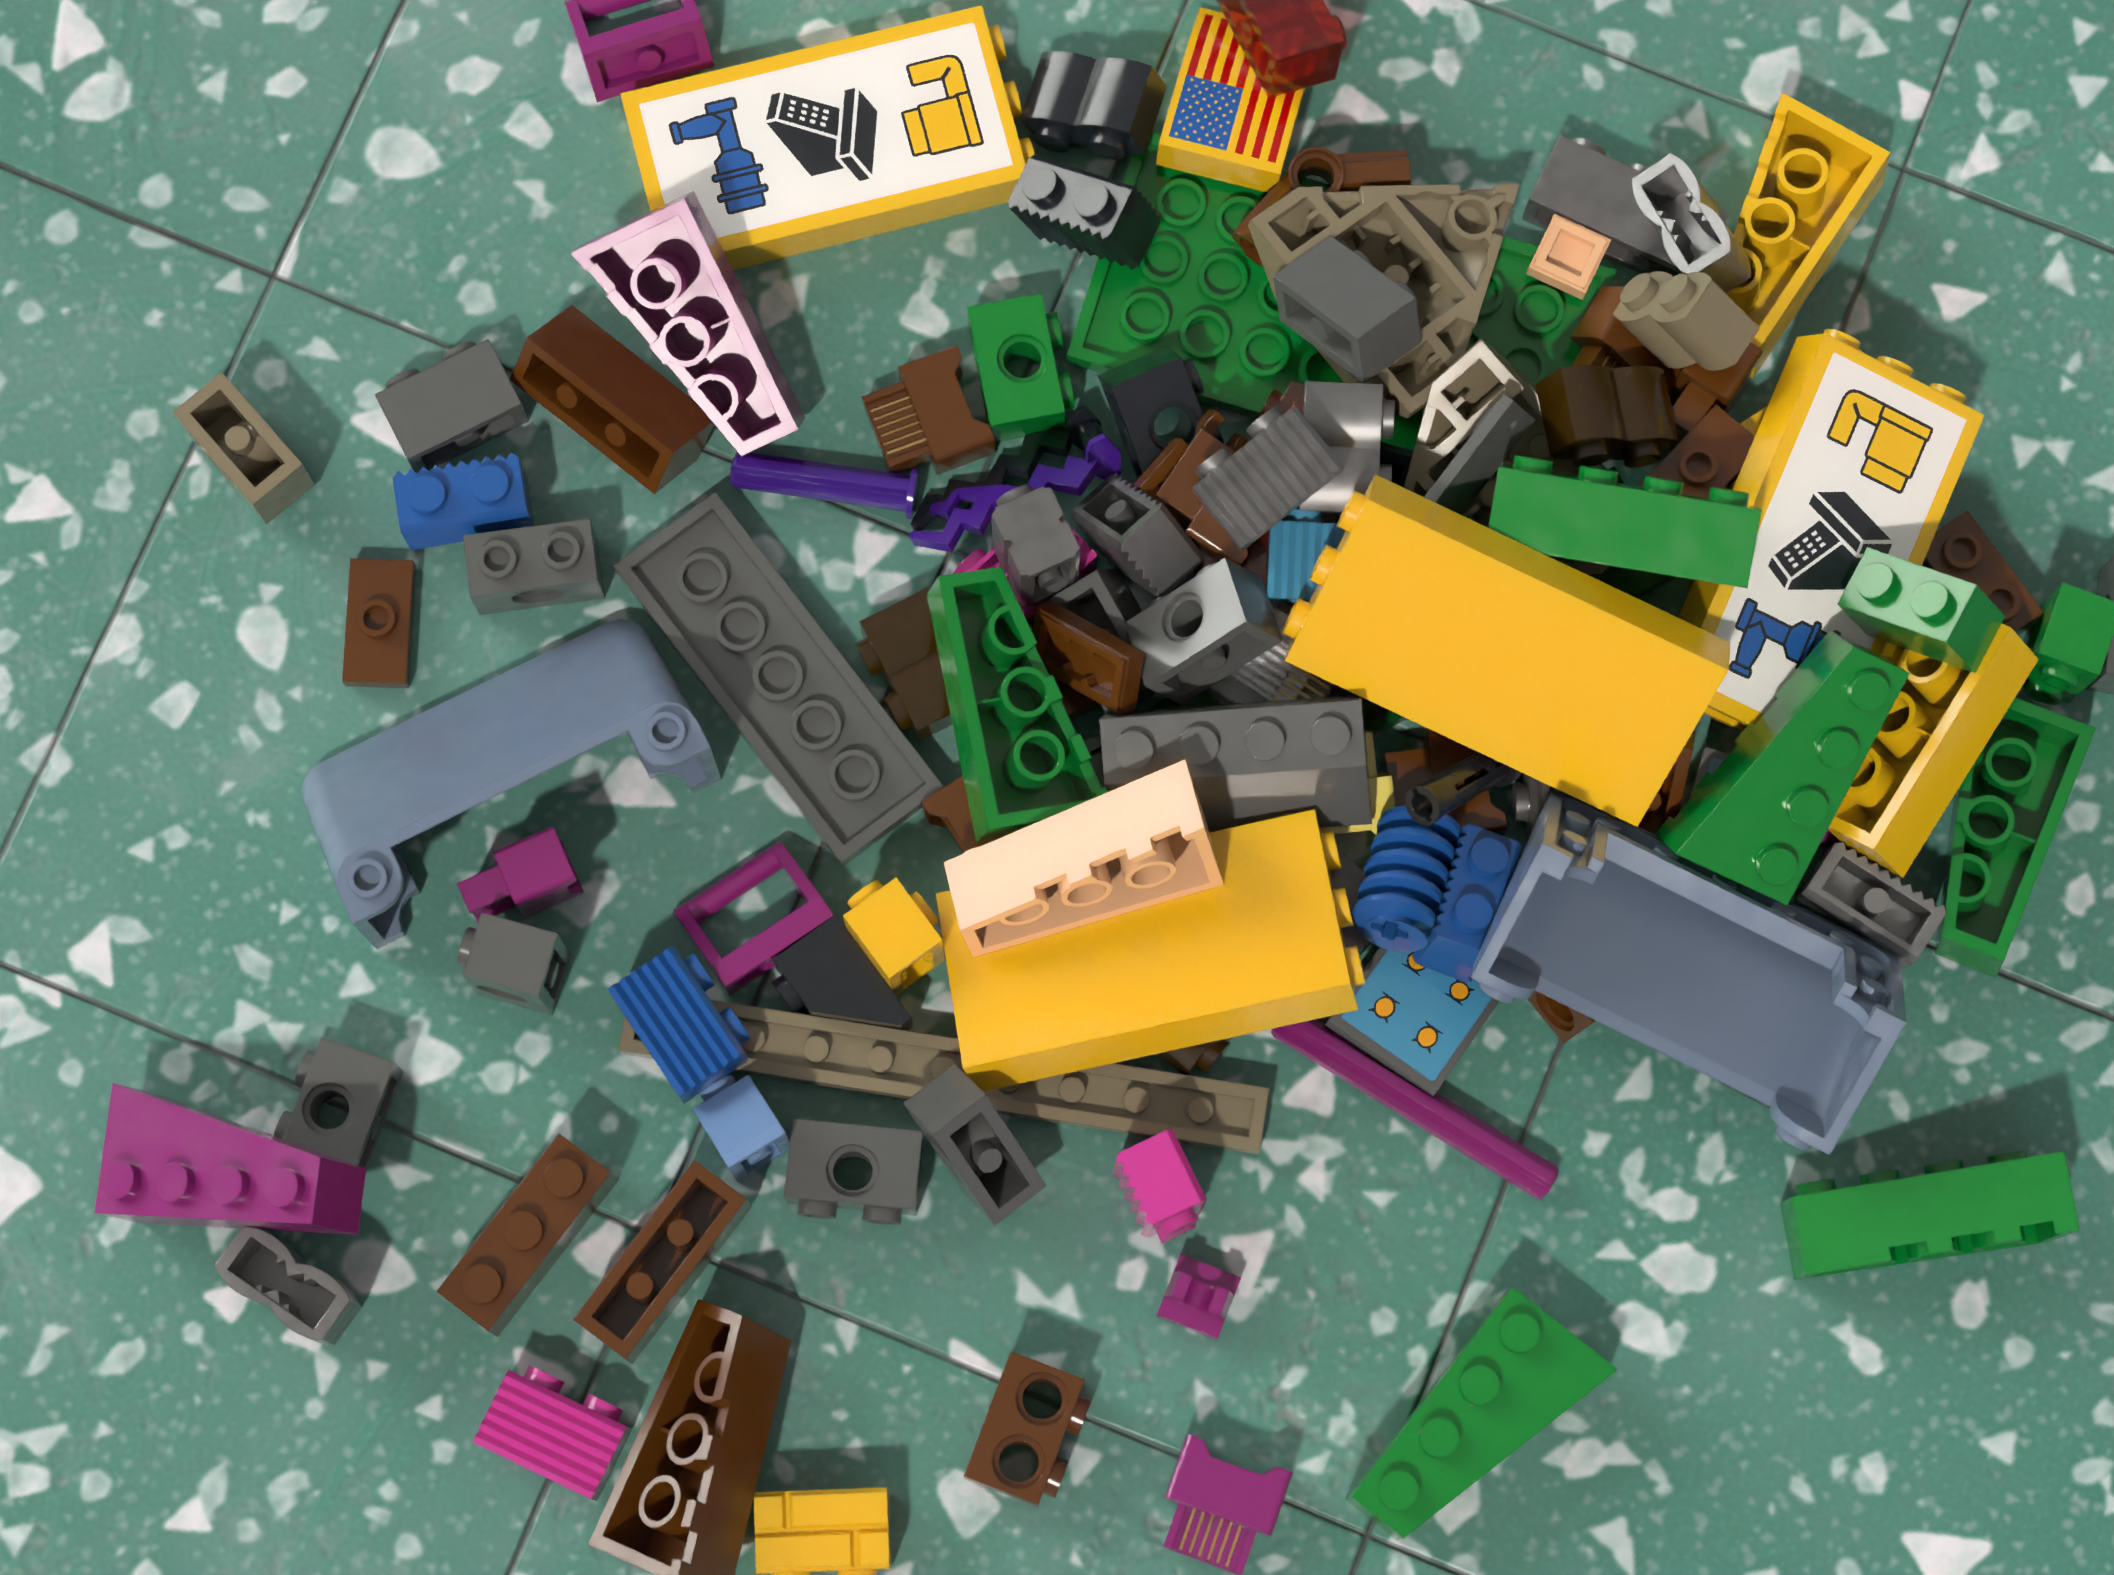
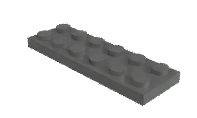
(778, 678)

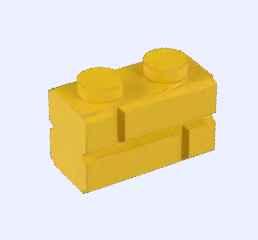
(822, 1531)

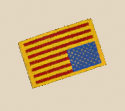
(1221, 116)

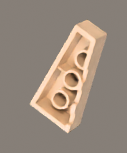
(1086, 864)

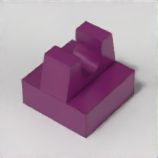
(1198, 1297)

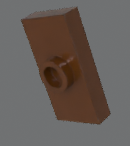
(1707, 455)
(379, 623)
(1088, 657)

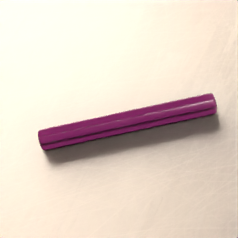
(1434, 1115)

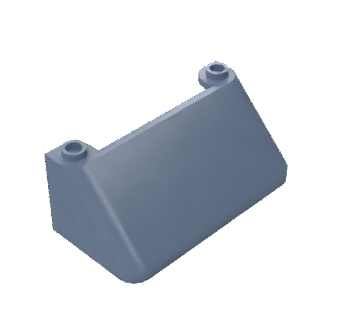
(486, 745)
(1696, 968)

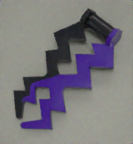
(1082, 429)

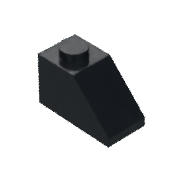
(836, 980)

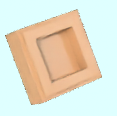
(1568, 256)

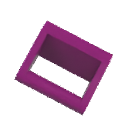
(641, 51)
(756, 955)

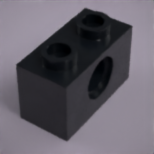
(1143, 390)

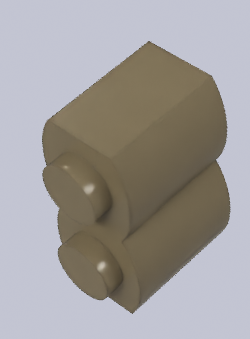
(1685, 320)

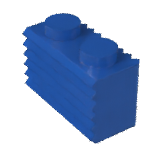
(462, 500)
(1469, 901)
(679, 1022)

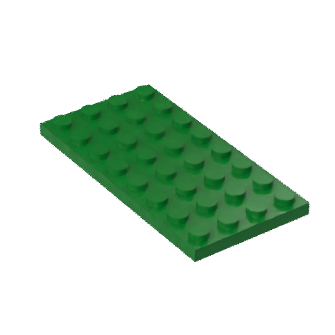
(1220, 311)

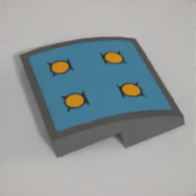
(1413, 1018)

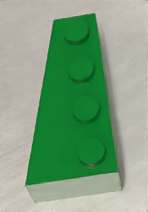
(1626, 524)
(1005, 709)
(1789, 772)
(2004, 829)
(1928, 1215)
(1485, 1405)

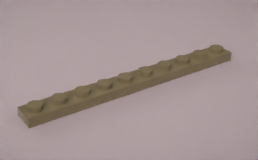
(906, 1061)

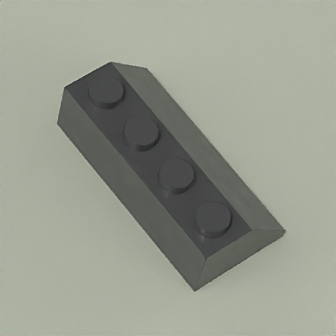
(1251, 757)

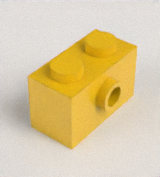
(895, 932)

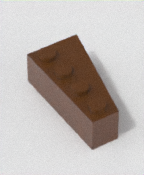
(698, 1451)

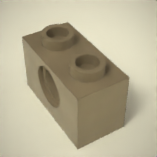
(244, 448)

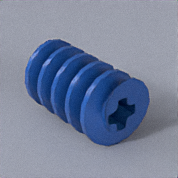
(1404, 880)

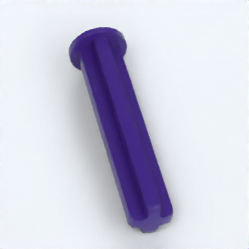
(826, 482)

